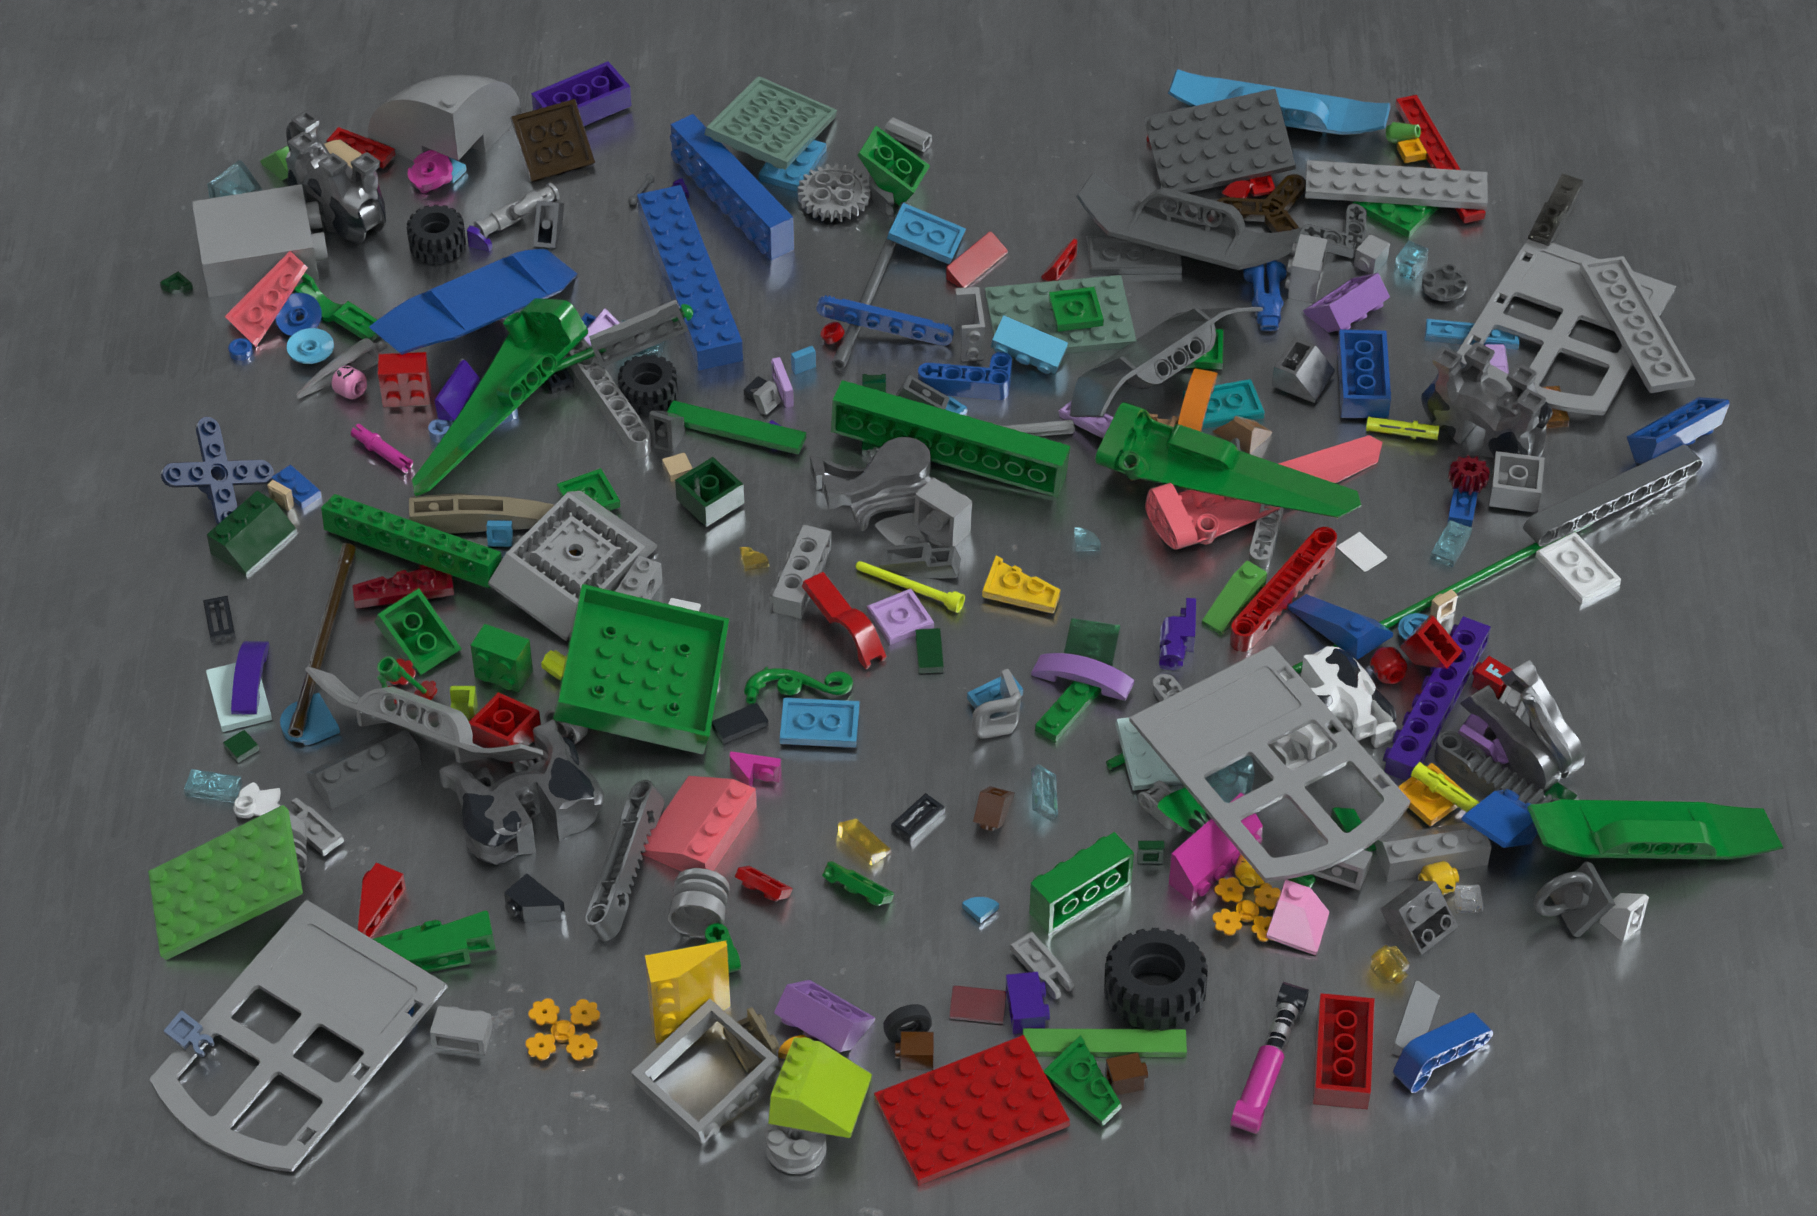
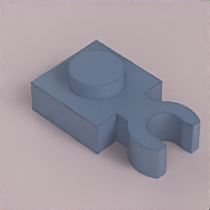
(187, 1031)

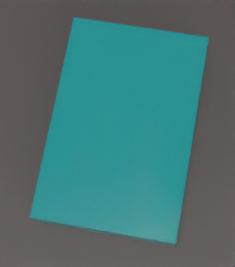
(1232, 400)

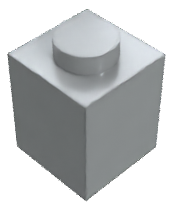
(1371, 254)

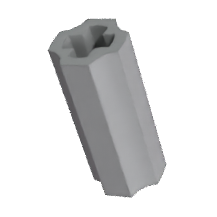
(908, 134)

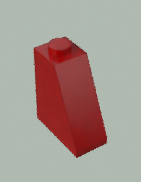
(1431, 645)

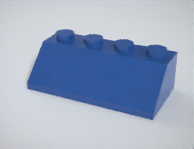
(1678, 428)

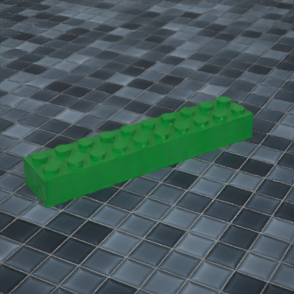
(952, 438)

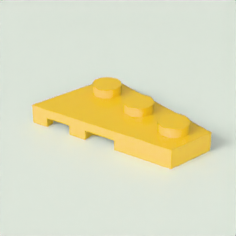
(1016, 588)

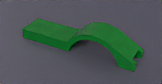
(345, 314)

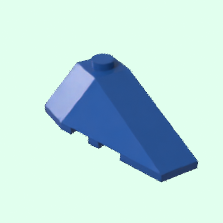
(1343, 627)

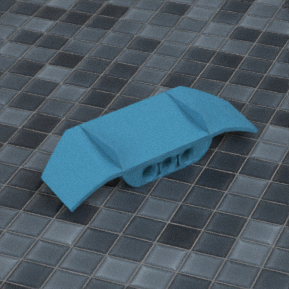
(1298, 108)

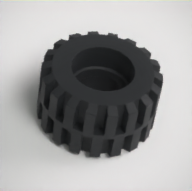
(436, 234)
(648, 383)

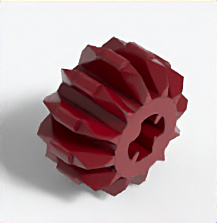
(1468, 474)

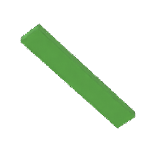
(1109, 1042)

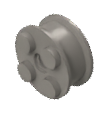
(794, 1149)

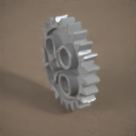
(834, 192)

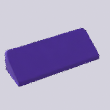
(456, 392)

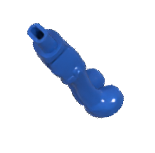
(1271, 302)

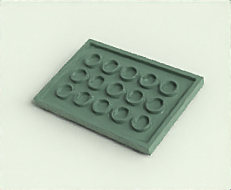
(770, 123)
(1031, 306)

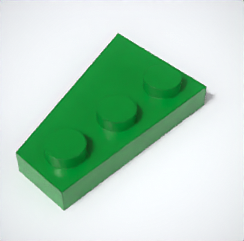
(1082, 1081)

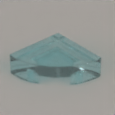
(1086, 540)

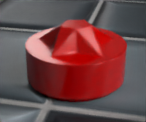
(832, 332)

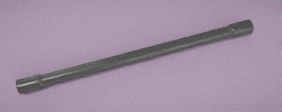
(844, 350)

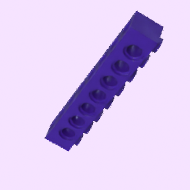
(1435, 702)

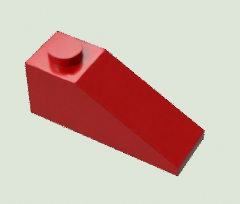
(379, 895)

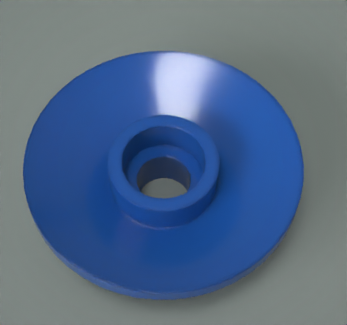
(298, 305)

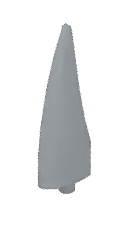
(359, 356)

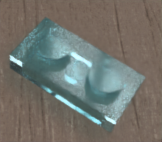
(1451, 543)
(213, 786)
(1044, 792)

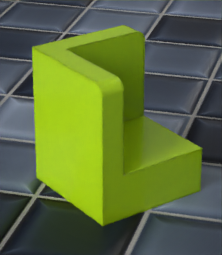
(464, 699)

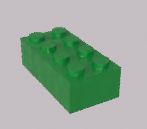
(1081, 882)

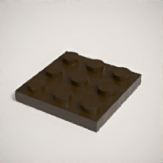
(552, 140)

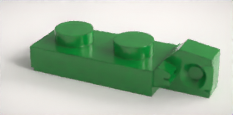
(857, 884)

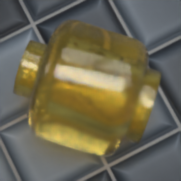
(1390, 965)

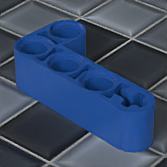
(970, 381)
(1439, 1048)

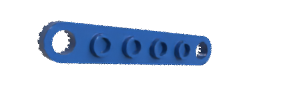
(885, 320)

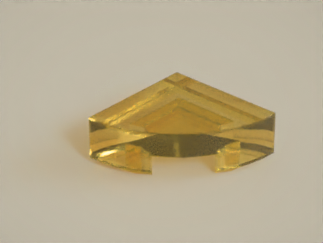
(753, 559)

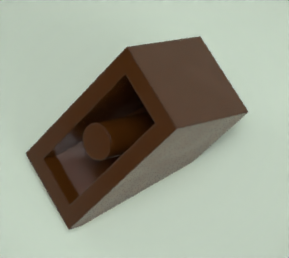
(992, 807)

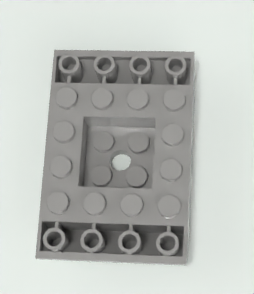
(547, 579)

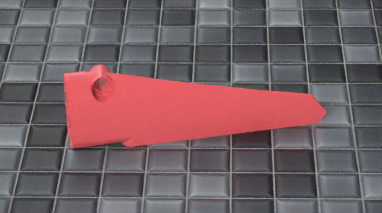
(1201, 517)

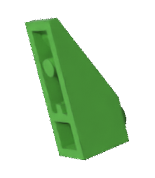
(1235, 597)

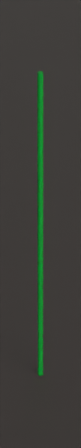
(1424, 604)

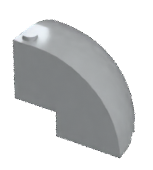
(445, 116)

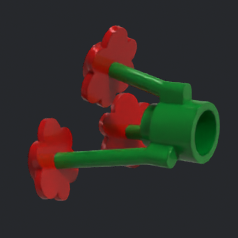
(401, 673)

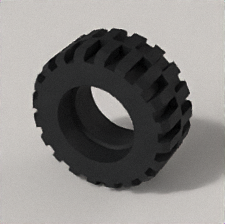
(1151, 1004)

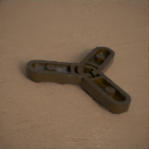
(1279, 201)

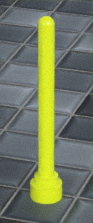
(953, 601)

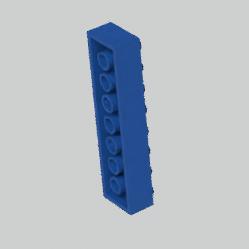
(732, 188)

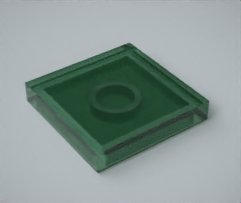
(1092, 640)

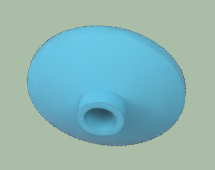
(310, 346)

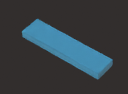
(1456, 333)

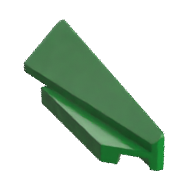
(447, 944)

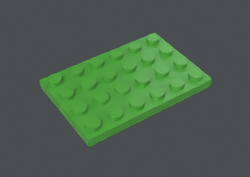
(225, 882)

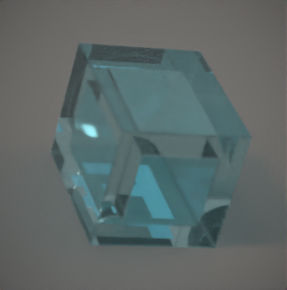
(1411, 261)

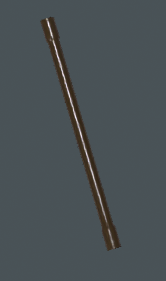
(300, 716)

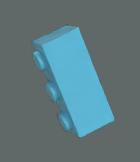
(1029, 345)

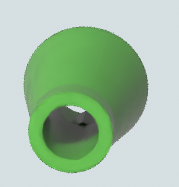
(1400, 132)

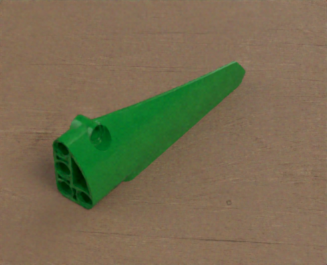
(529, 356)
(1213, 466)

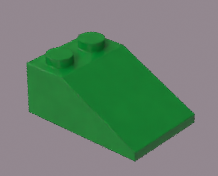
(892, 165)
(417, 632)

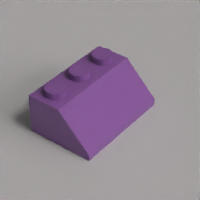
(1348, 303)
(823, 1015)

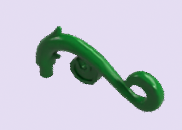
(796, 680)

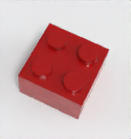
(404, 379)
(504, 723)

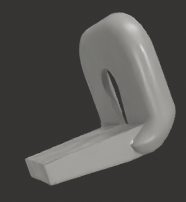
(986, 727)

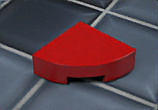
(1238, 189)

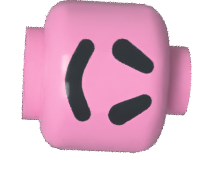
(349, 382)

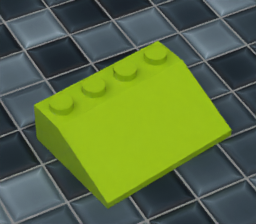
(818, 1090)

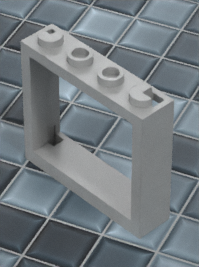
(677, 1044)

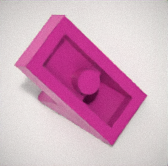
(750, 767)

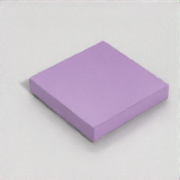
(900, 616)

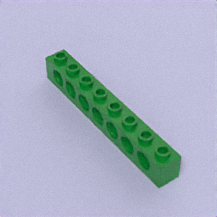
(410, 540)

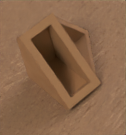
(1248, 431)

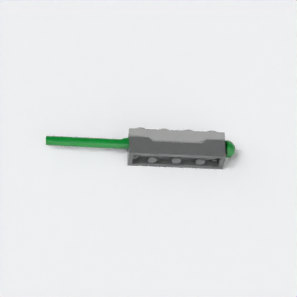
(634, 335)

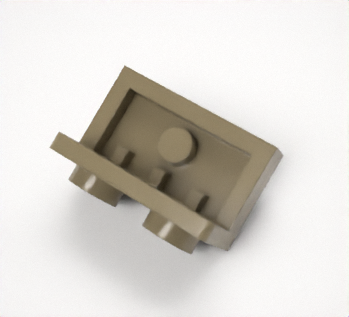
(757, 1028)

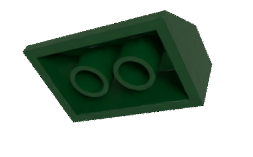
(250, 533)

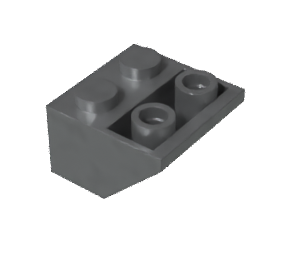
(1302, 370)
(1420, 916)

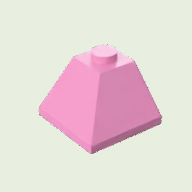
(1298, 918)

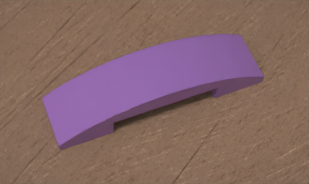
(1084, 670)

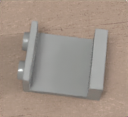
(971, 320)

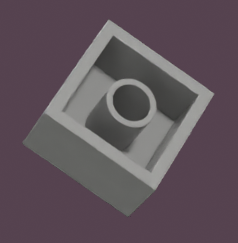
(1306, 268)
(1516, 481)
(942, 513)

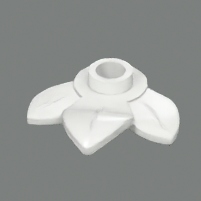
(256, 802)

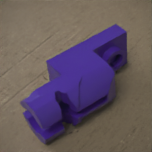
(1177, 637)

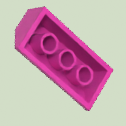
(1207, 857)

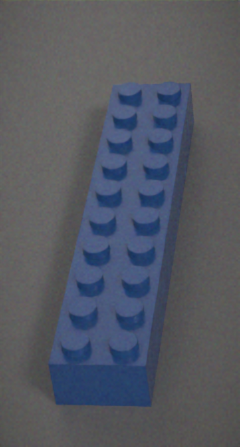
(690, 276)

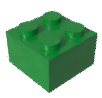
(501, 658)

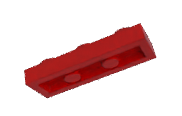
(363, 145)

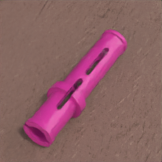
(374, 443)

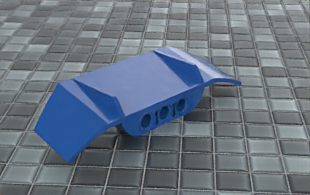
(473, 300)

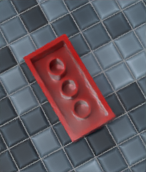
(1343, 1051)

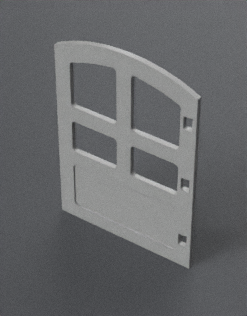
(1557, 283)
(1238, 717)
(336, 983)

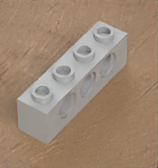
(804, 561)
(642, 579)

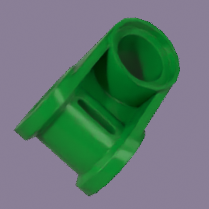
(717, 933)

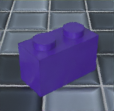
(1025, 1001)

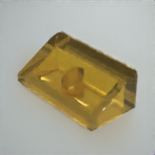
(862, 841)

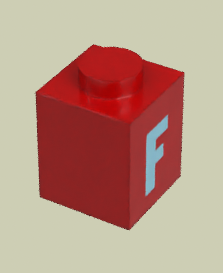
(1489, 674)

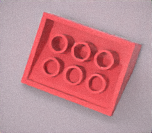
(701, 823)

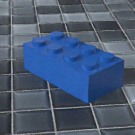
(1363, 374)

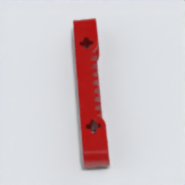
(1282, 587)

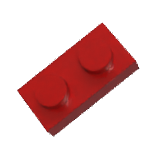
(755, 879)

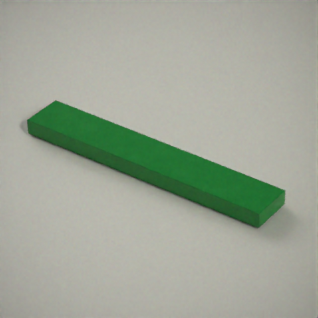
(739, 427)

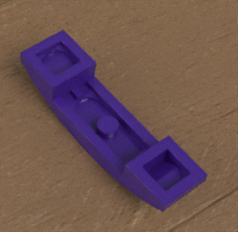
(248, 677)

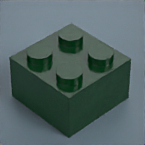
(709, 491)

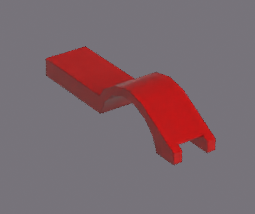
(837, 610)

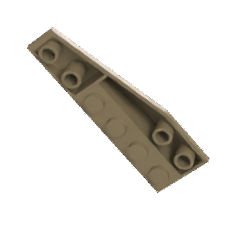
(471, 512)

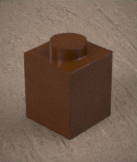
(915, 1050)
(1126, 1073)

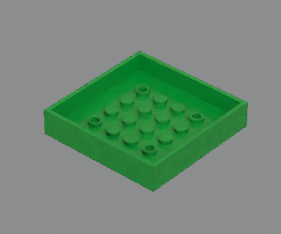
(642, 669)

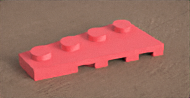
(264, 301)

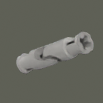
(527, 205)

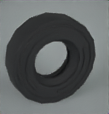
(903, 1015)

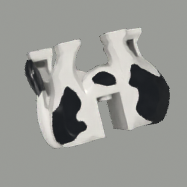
(1349, 695)

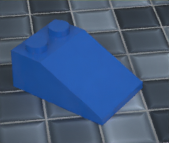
(1503, 819)

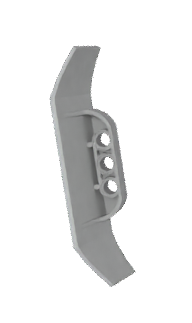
(454, 728)

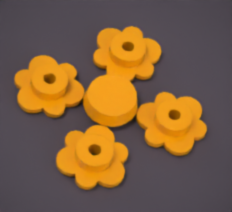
(1245, 910)
(562, 1030)

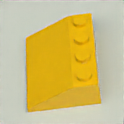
(683, 982)

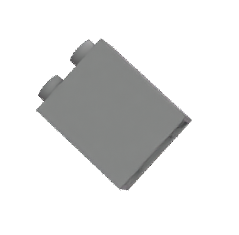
(252, 232)

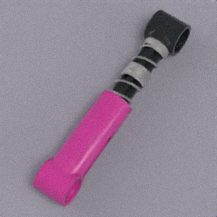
(1269, 1059)

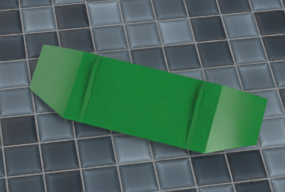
(1653, 829)

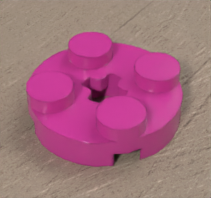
(425, 180)

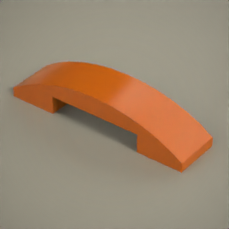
(1197, 398)

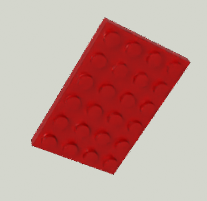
(971, 1110)

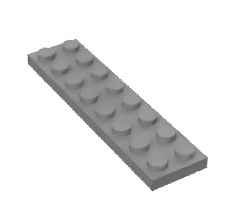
(1396, 185)
(1637, 324)

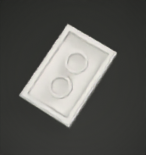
(1578, 568)

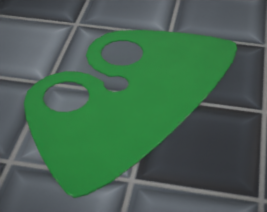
(1180, 808)

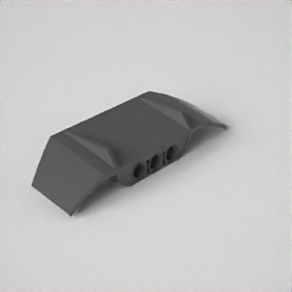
(1182, 231)
(1152, 351)

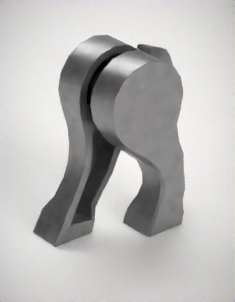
(884, 485)
(1537, 753)

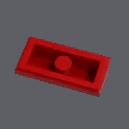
(1061, 262)

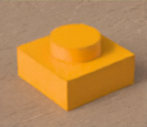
(1411, 150)

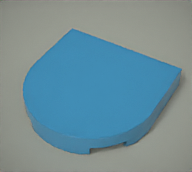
(319, 724)

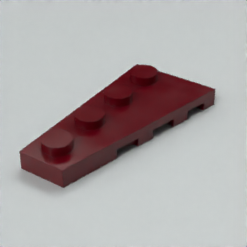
(391, 590)

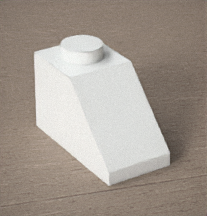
(1626, 915)

